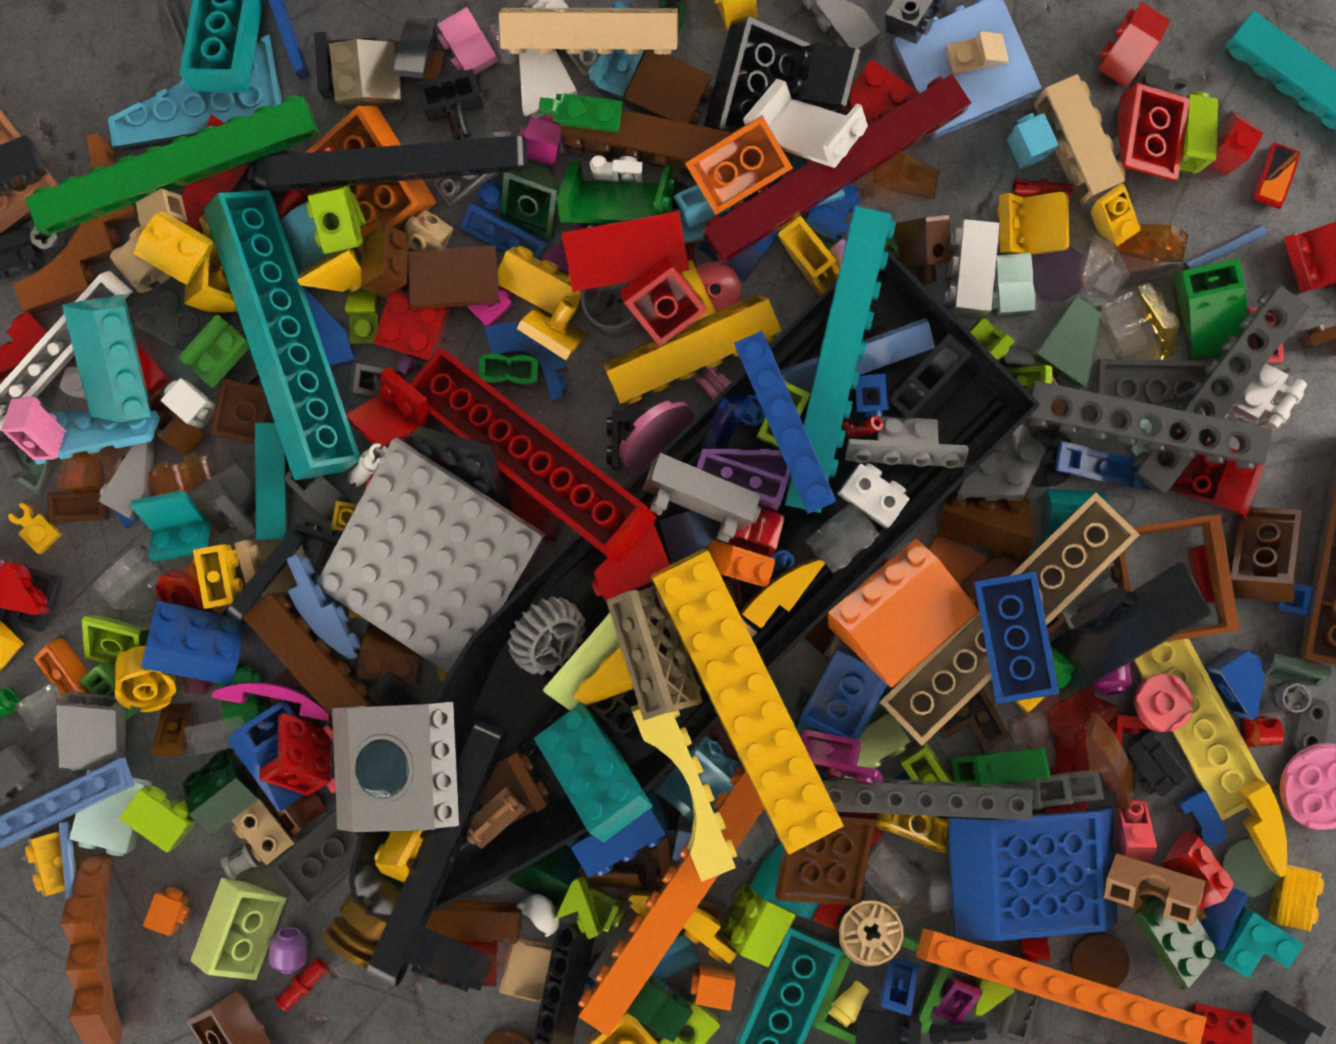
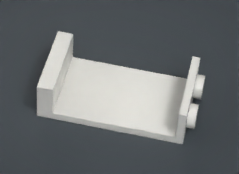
(808, 128)

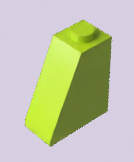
(1200, 133)

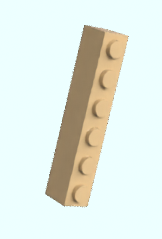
(588, 29)

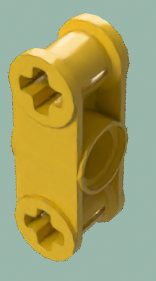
(928, 830)

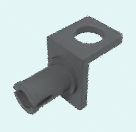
(11, 458)

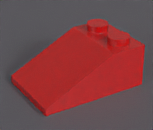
(1152, 130)

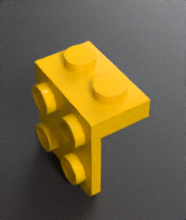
(1033, 223)

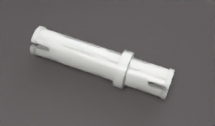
(366, 465)

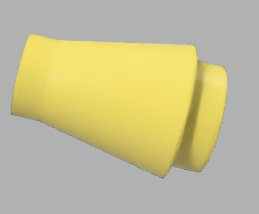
(848, 1005)

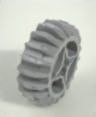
(546, 635)

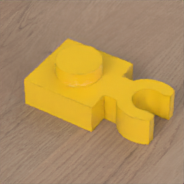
(37, 530)

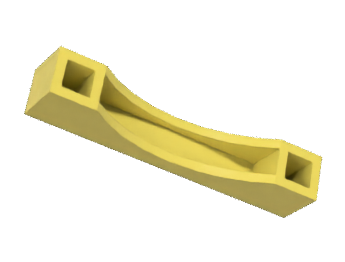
(706, 844)

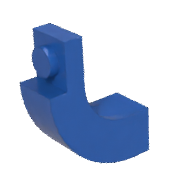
(508, 340)

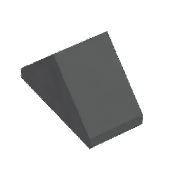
(366, 380)

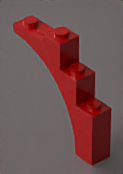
(29, 330)

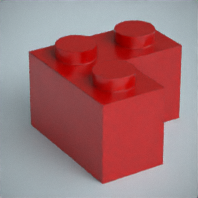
(1138, 37)

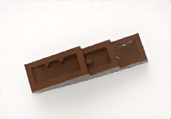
(1110, 759)

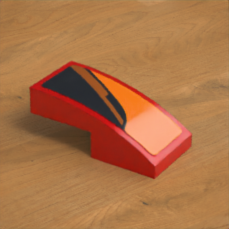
(1277, 175)

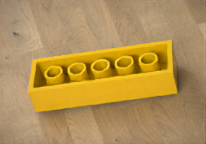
(692, 348)

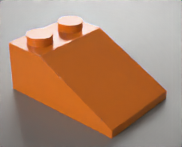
(739, 165)

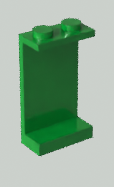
(612, 201)

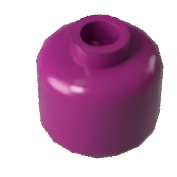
(1115, 682)

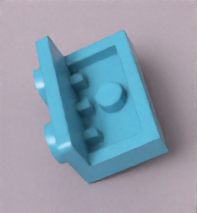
(614, 72)

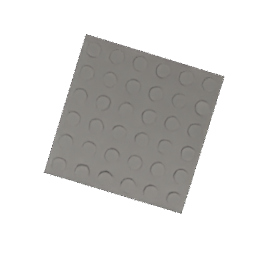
(428, 556)

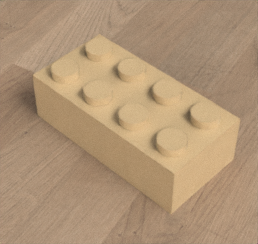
(1083, 147)

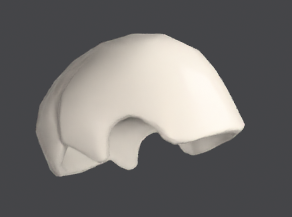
(540, 912)

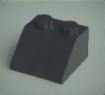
(824, 75)

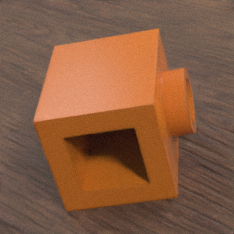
(167, 911)

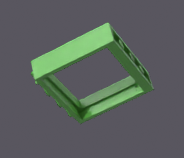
(932, 997)

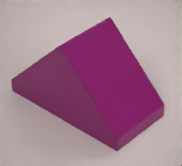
(958, 998)

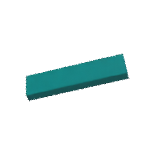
(269, 483)

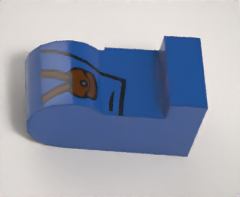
(1204, 816)

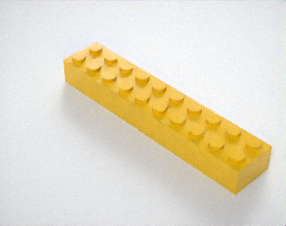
(746, 700)

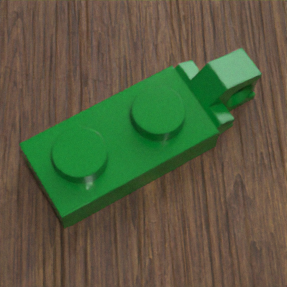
(583, 112)

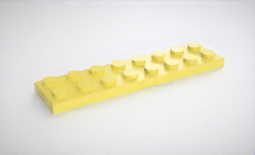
(1210, 736)

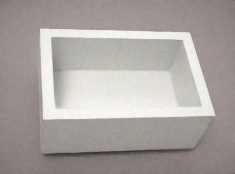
(971, 269)

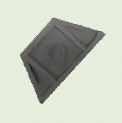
(1006, 470)

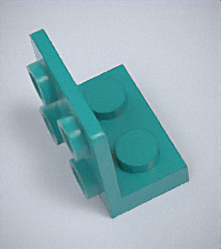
(175, 525)

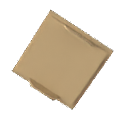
(526, 969)

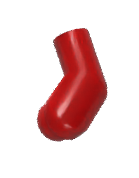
(863, 429)

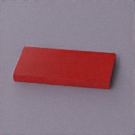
(623, 250)

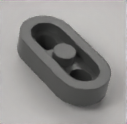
(1307, 725)

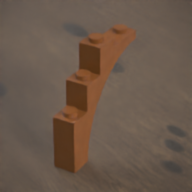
(93, 242)
(87, 963)

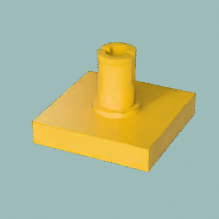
(554, 330)

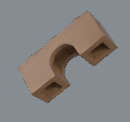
(1135, 878)

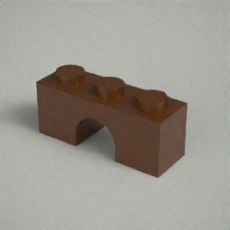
(297, 814)

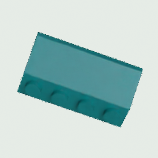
(108, 358)

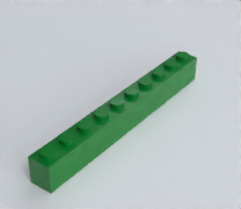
(173, 165)

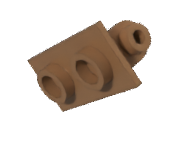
(494, 818)

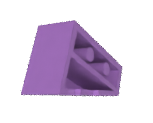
(755, 470)

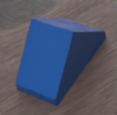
(899, 986)

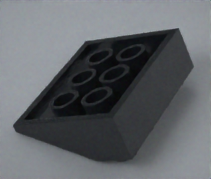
(748, 67)

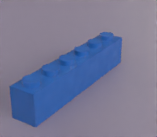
(785, 422)

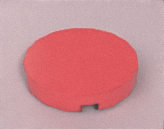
(1163, 702)

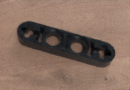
(265, 575)

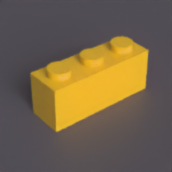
(536, 280)

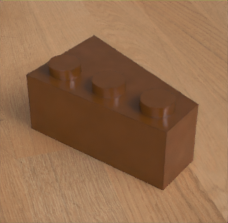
(994, 524)

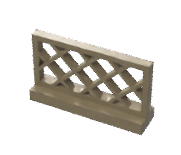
(644, 657)

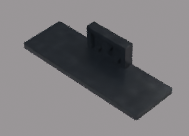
(1128, 626)

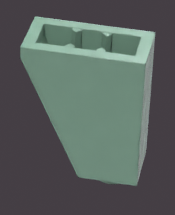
(1071, 342)

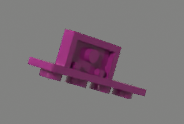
(838, 757)

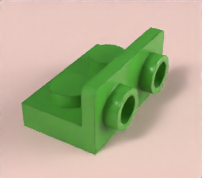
(214, 351)

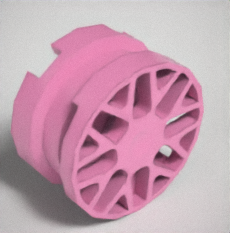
(713, 383)

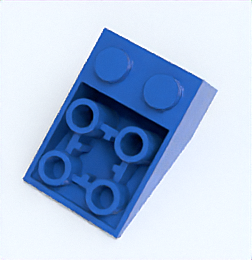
(258, 745)

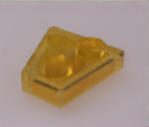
(1163, 321)

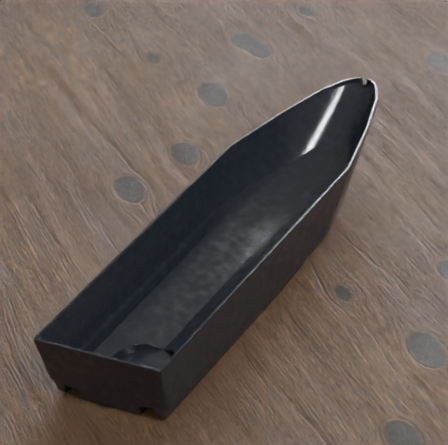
(972, 408)

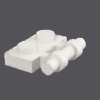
(622, 170)
(1261, 392)

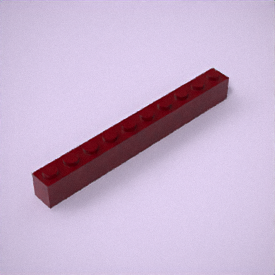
(816, 182)

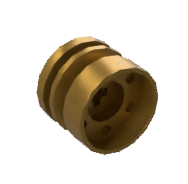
(355, 934)

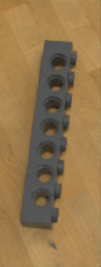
(1287, 312)
(1252, 439)
(931, 798)

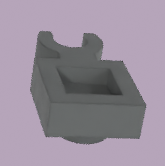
(1158, 78)

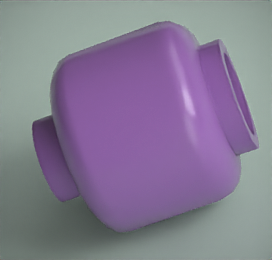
(288, 950)

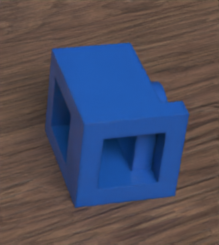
(872, 382)

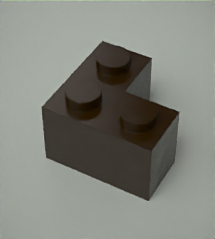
(982, 720)

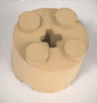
(135, 269)

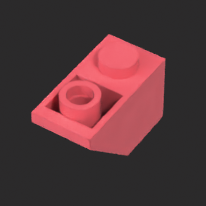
(1135, 832)

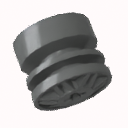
(598, 309)

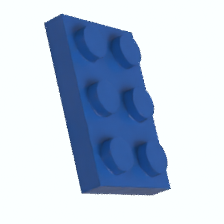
(843, 696)

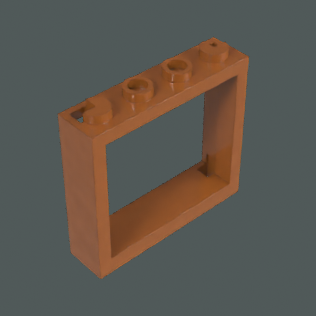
(1218, 570)

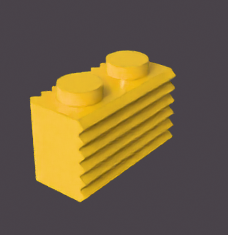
(1296, 898)

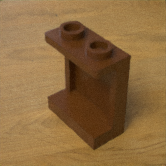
(668, 88)

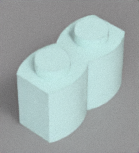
(1013, 285)

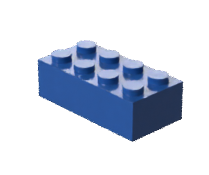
(1016, 638)

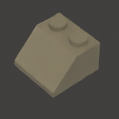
(364, 73)

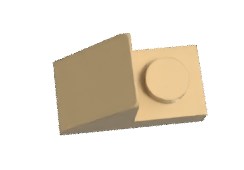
(976, 54)

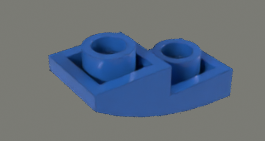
(1221, 918)

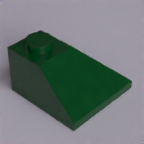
(530, 199)

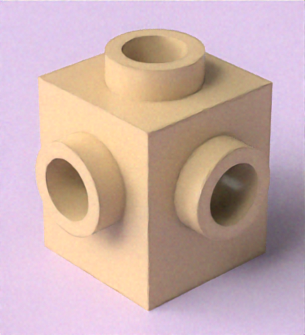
(427, 232)

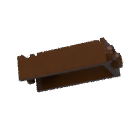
(478, 921)

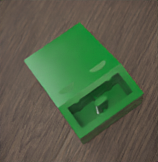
(1211, 305)

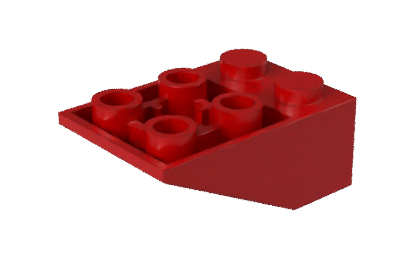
(1218, 484)

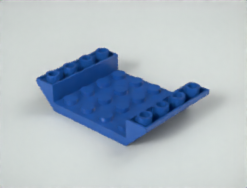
(1031, 875)

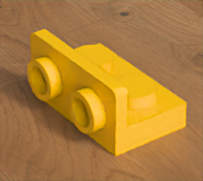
(47, 858)

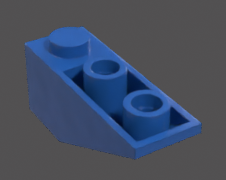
(332, 335)

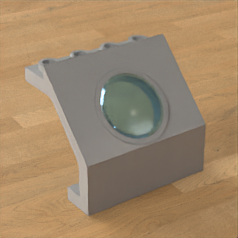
(395, 767)

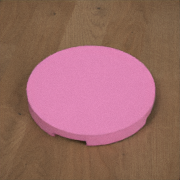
(653, 433)
(1310, 786)

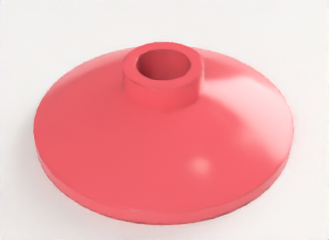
(725, 279)

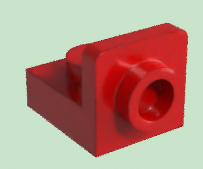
(1130, 722)

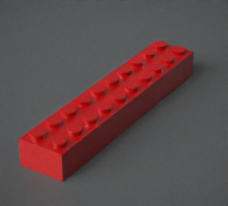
(534, 457)

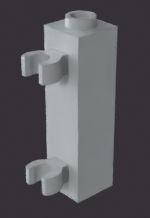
(701, 493)

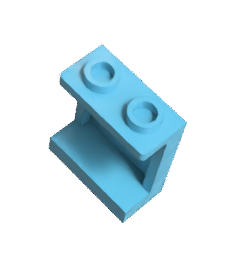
(717, 772)

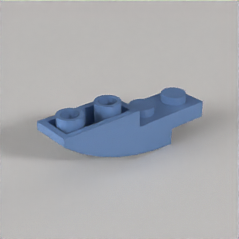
(326, 621)

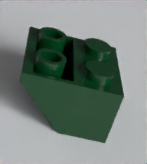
(218, 792)

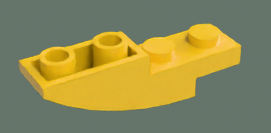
(698, 928)

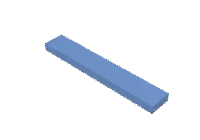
(879, 352)
(64, 801)

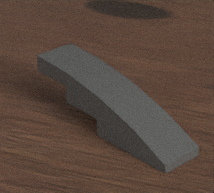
(1065, 788)

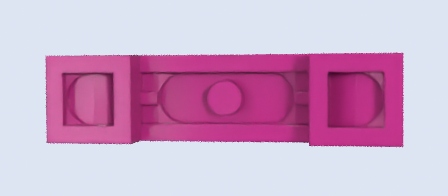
(240, 694)

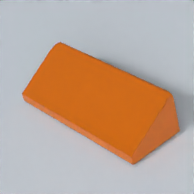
(62, 666)

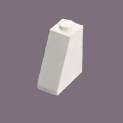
(541, 77)

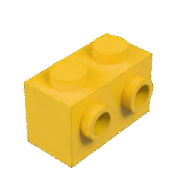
(217, 575)

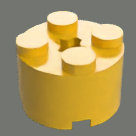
(140, 686)

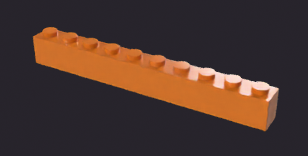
(665, 915)
(1060, 987)

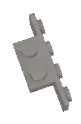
(907, 442)

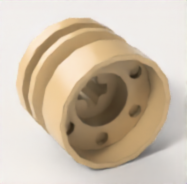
(853, 937)

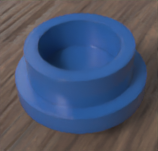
(490, 195)

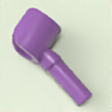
(407, 364)

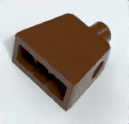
(924, 244)

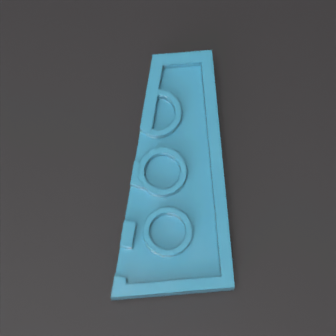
(94, 434)

